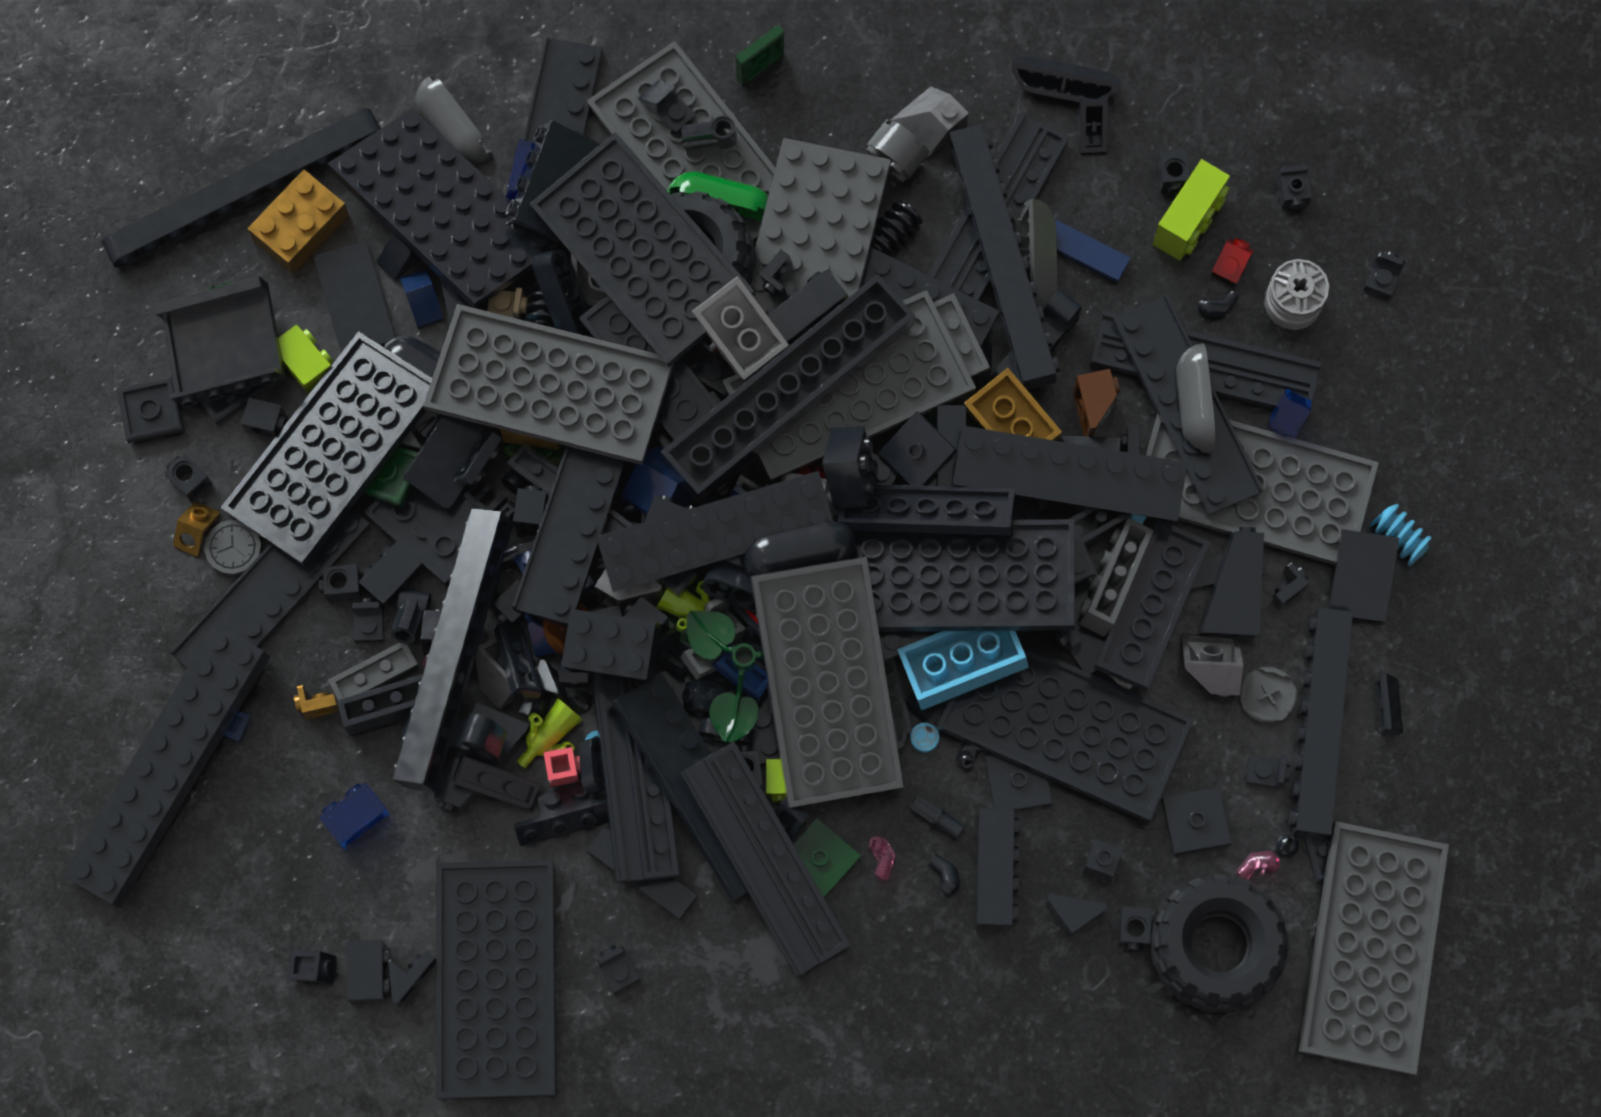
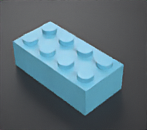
(960, 662)

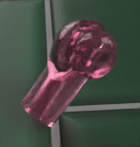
(884, 855)
(1256, 860)

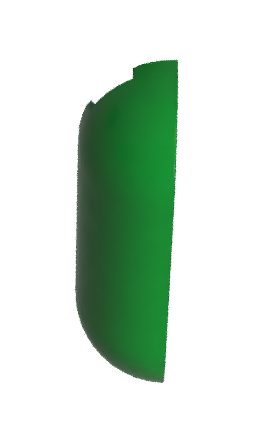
(743, 198)

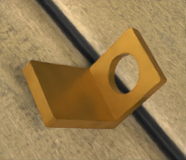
(194, 522)

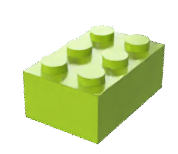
(1192, 210)

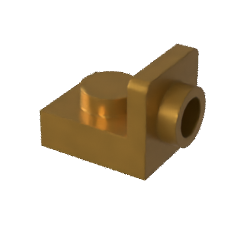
(320, 705)

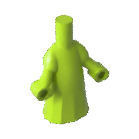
(681, 606)
(547, 732)

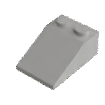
(740, 328)

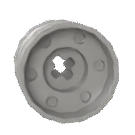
(1292, 308)

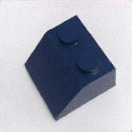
(653, 480)

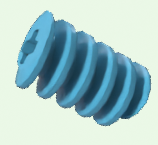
(1409, 540)

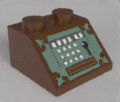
(1094, 400)

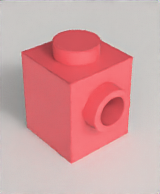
(562, 767)

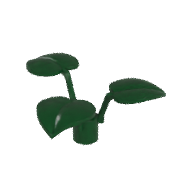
(709, 635)

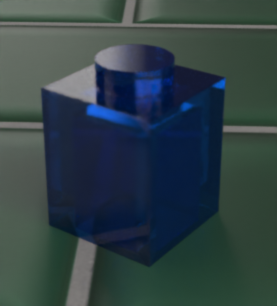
(1290, 413)

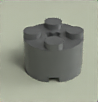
(899, 145)

